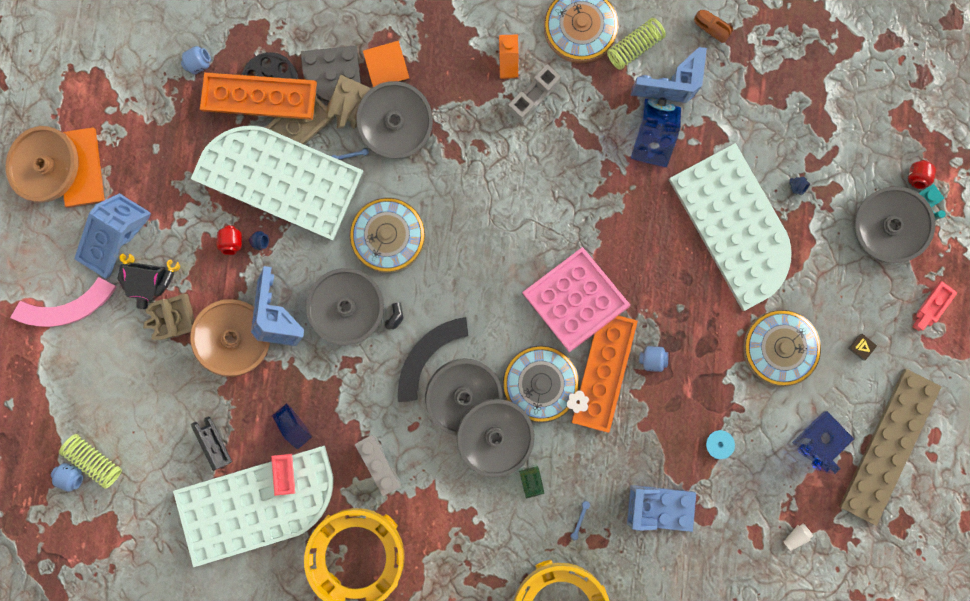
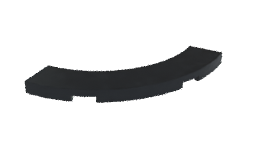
(423, 351)

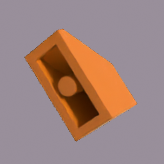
(508, 56)

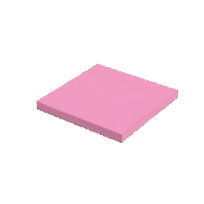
(576, 299)

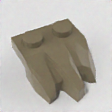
(345, 101)
(170, 317)

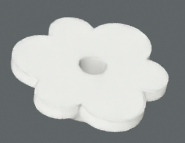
(582, 406)

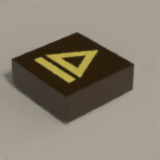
(862, 347)

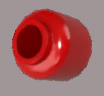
(921, 174)
(229, 240)

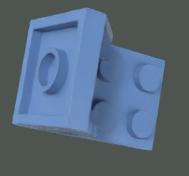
(681, 86)
(106, 230)
(271, 322)
(660, 508)

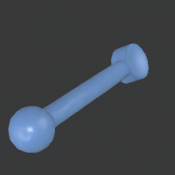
(365, 151)
(574, 536)

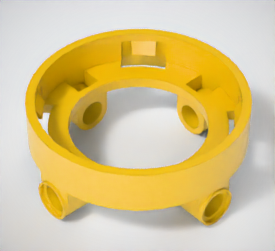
(550, 572)
(326, 584)

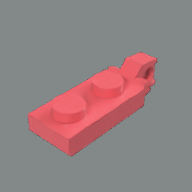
(934, 306)

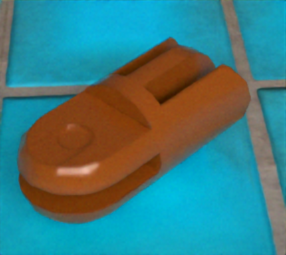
(713, 25)

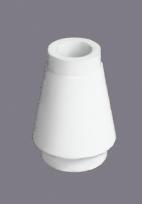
(798, 537)

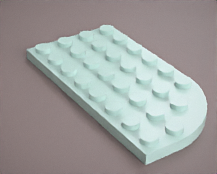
(279, 177)
(736, 224)
(242, 512)

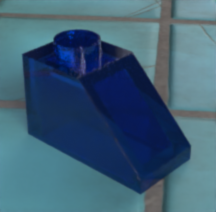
(291, 426)

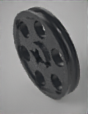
(255, 64)

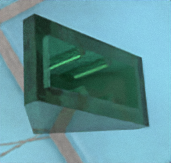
(531, 481)

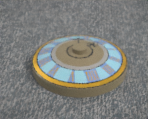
(387, 235)
(781, 348)

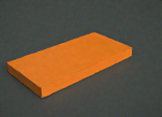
(88, 182)

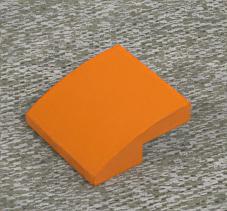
(386, 63)

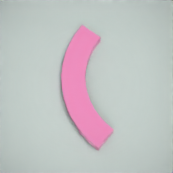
(67, 313)

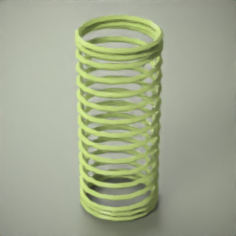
(621, 64)
(106, 478)

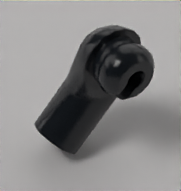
(397, 317)

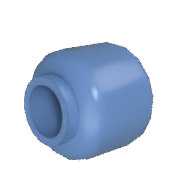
(195, 60)
(654, 358)
(67, 477)

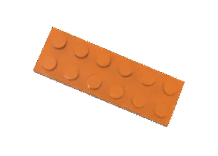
(258, 96)
(605, 373)

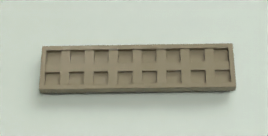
(890, 447)

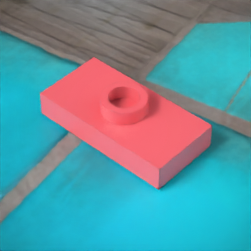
(283, 474)

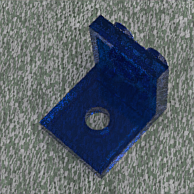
(657, 127)
(822, 454)

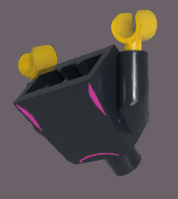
(143, 280)

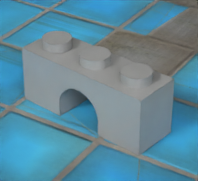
(530, 99)
(378, 466)

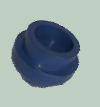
(799, 185)
(259, 240)

